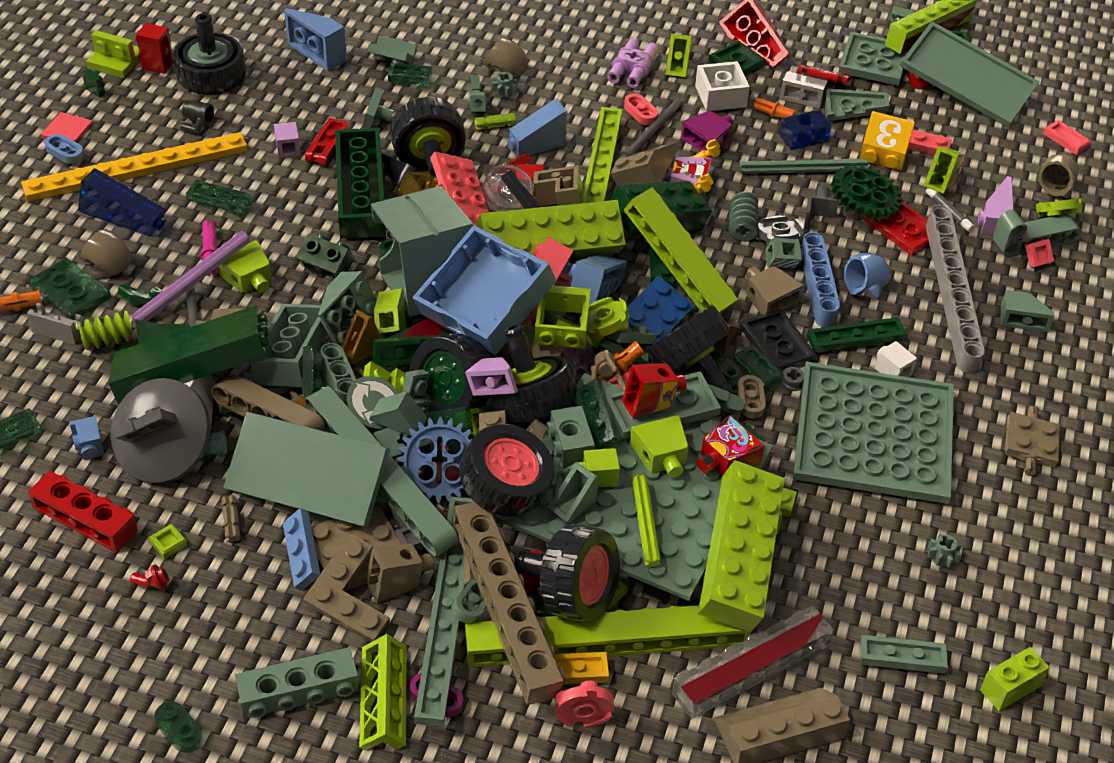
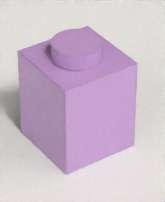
(287, 139)

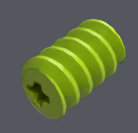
(105, 331)

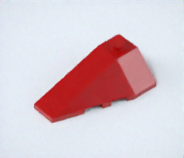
(755, 30)

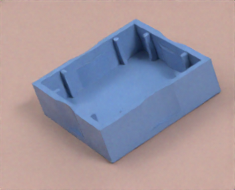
(484, 288)

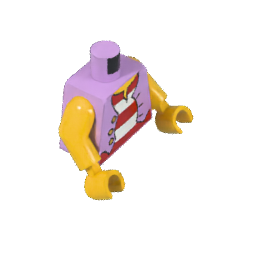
(695, 168)

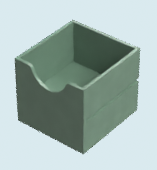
(424, 234)

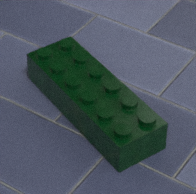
(359, 181)

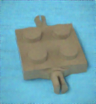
(1032, 440)

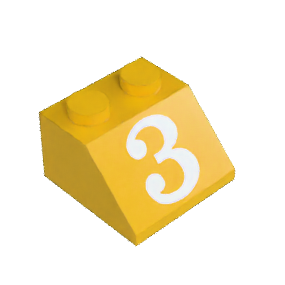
(887, 140)

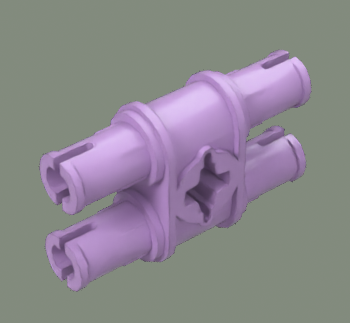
(633, 63)

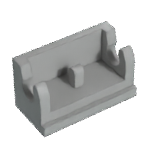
(803, 89)
(55, 326)

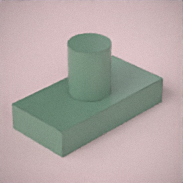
(375, 110)

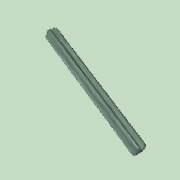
(798, 166)

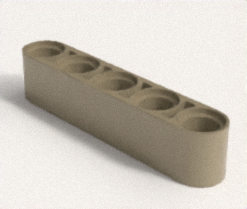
(245, 396)

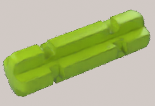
(495, 121)

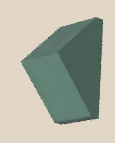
(398, 413)

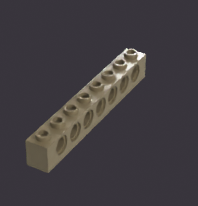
(478, 537)

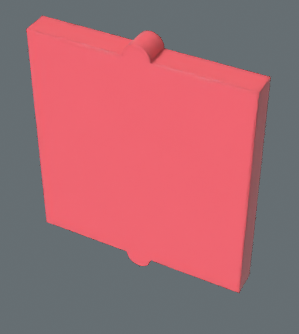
(67, 125)

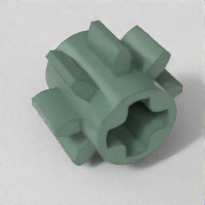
(504, 85)
(944, 550)

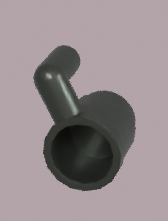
(199, 112)

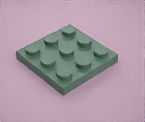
(871, 59)

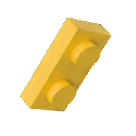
(583, 667)

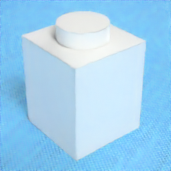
(895, 360)

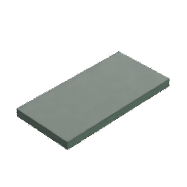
(969, 74)
(307, 469)

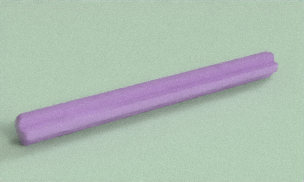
(191, 278)

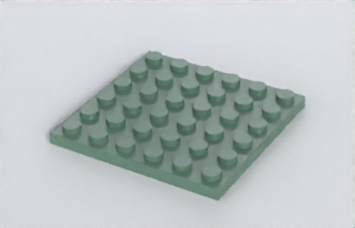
(875, 432)

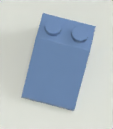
(316, 38)

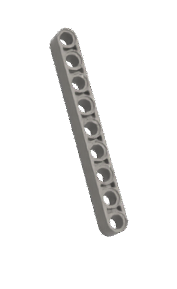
(954, 289)

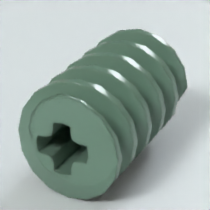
(743, 216)

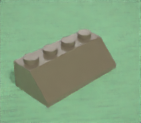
(783, 726)

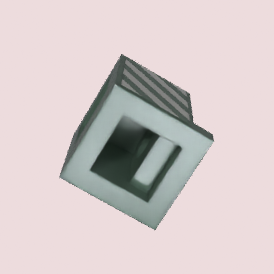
(783, 253)

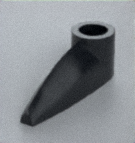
(396, 169)

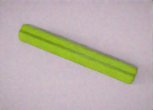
(646, 521)

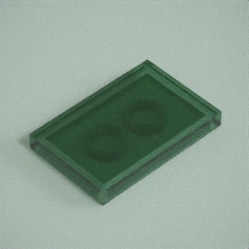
(69, 289)

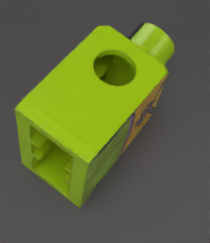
(944, 166)

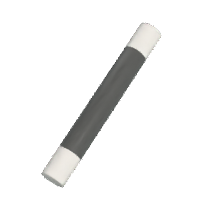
(959, 217)

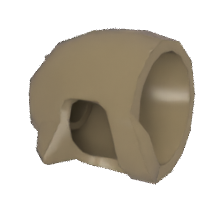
(507, 57)
(1058, 172)
(107, 253)

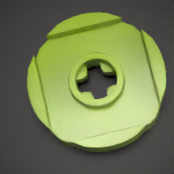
(1059, 207)
(615, 320)

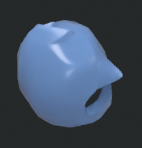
(866, 273)

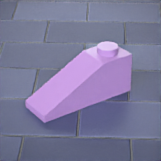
(996, 205)

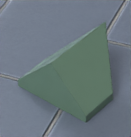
(573, 492)

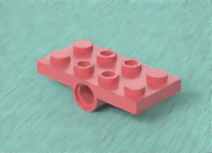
(461, 182)

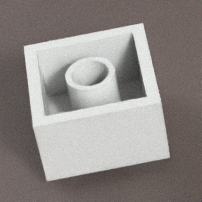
(722, 86)

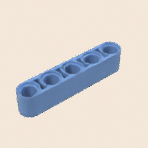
(820, 280)

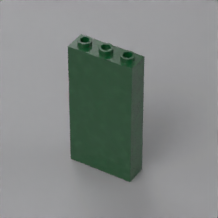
(192, 351)

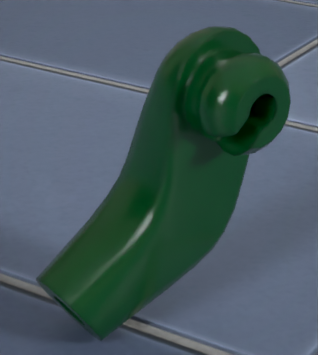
(136, 296)

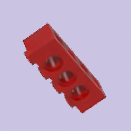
(83, 511)

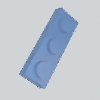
(301, 549)

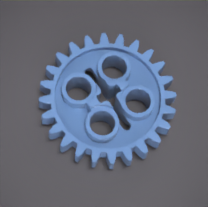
(414, 458)

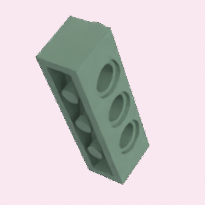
(305, 671)

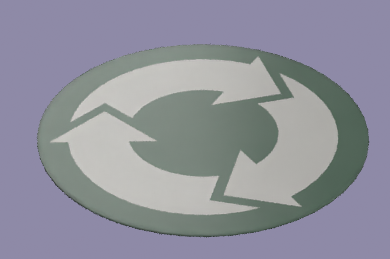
(364, 396)

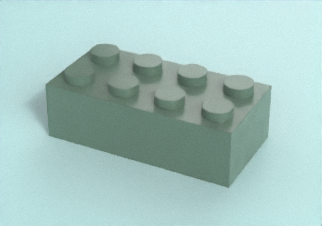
(288, 333)

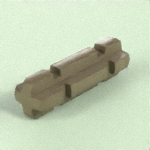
(231, 518)

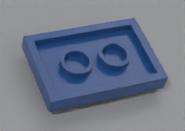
(659, 308)

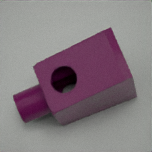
(706, 127)

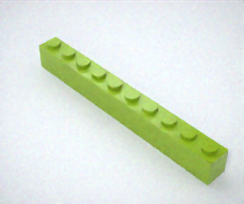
(614, 633)

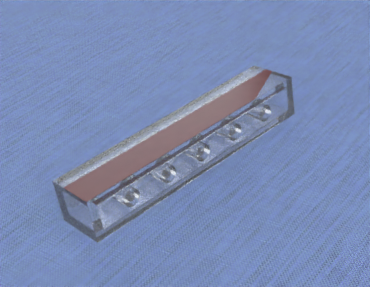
(751, 661)

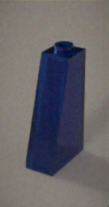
(118, 204)

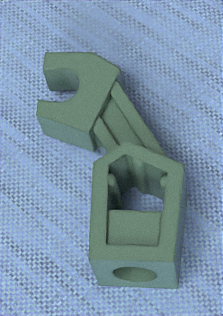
(476, 98)

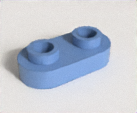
(64, 148)

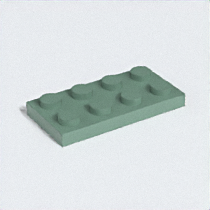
(691, 405)

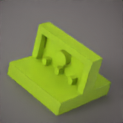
(112, 54)

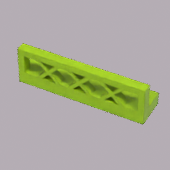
(389, 690)

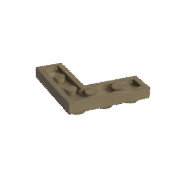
(329, 593)

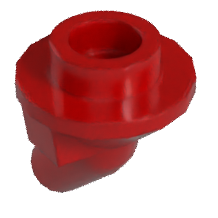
(155, 577)

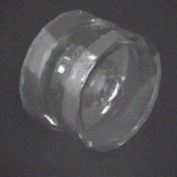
(498, 195)

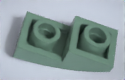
(416, 385)

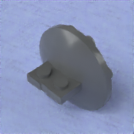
(160, 430)

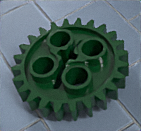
(866, 192)

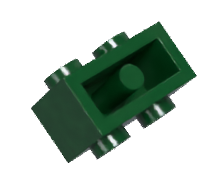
(324, 256)

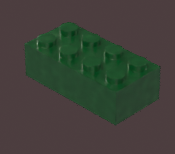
(679, 197)

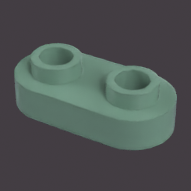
(468, 603)

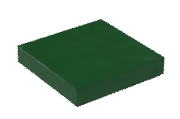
(737, 51)

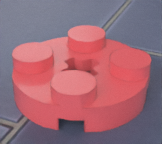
(584, 704)

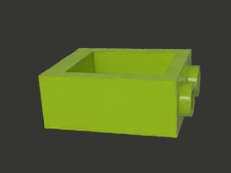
(563, 336)

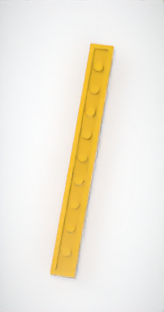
(137, 165)

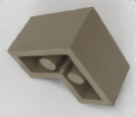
(558, 186)

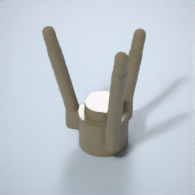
(606, 366)

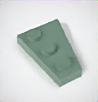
(851, 103)

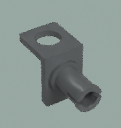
(821, 205)

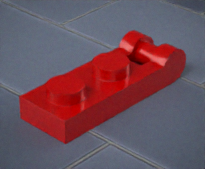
(325, 142)

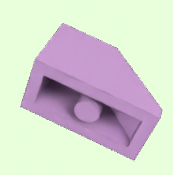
(491, 377)

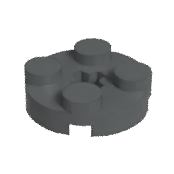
(780, 227)

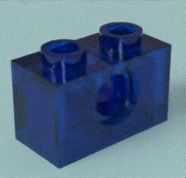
(805, 129)

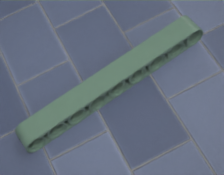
(395, 487)

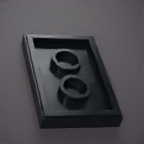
(778, 340)

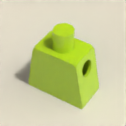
(247, 269)
(661, 445)

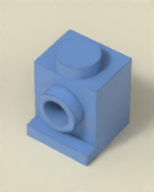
(87, 437)

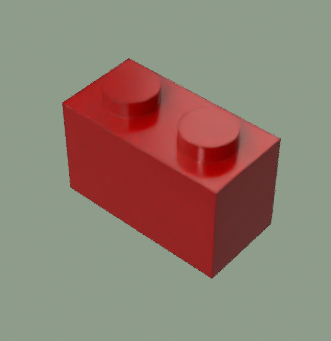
(154, 48)

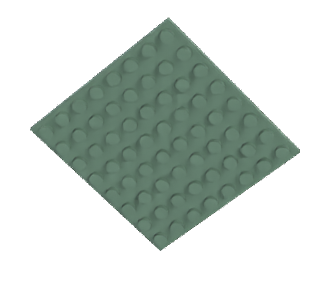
(680, 506)

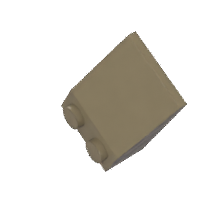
(644, 166)

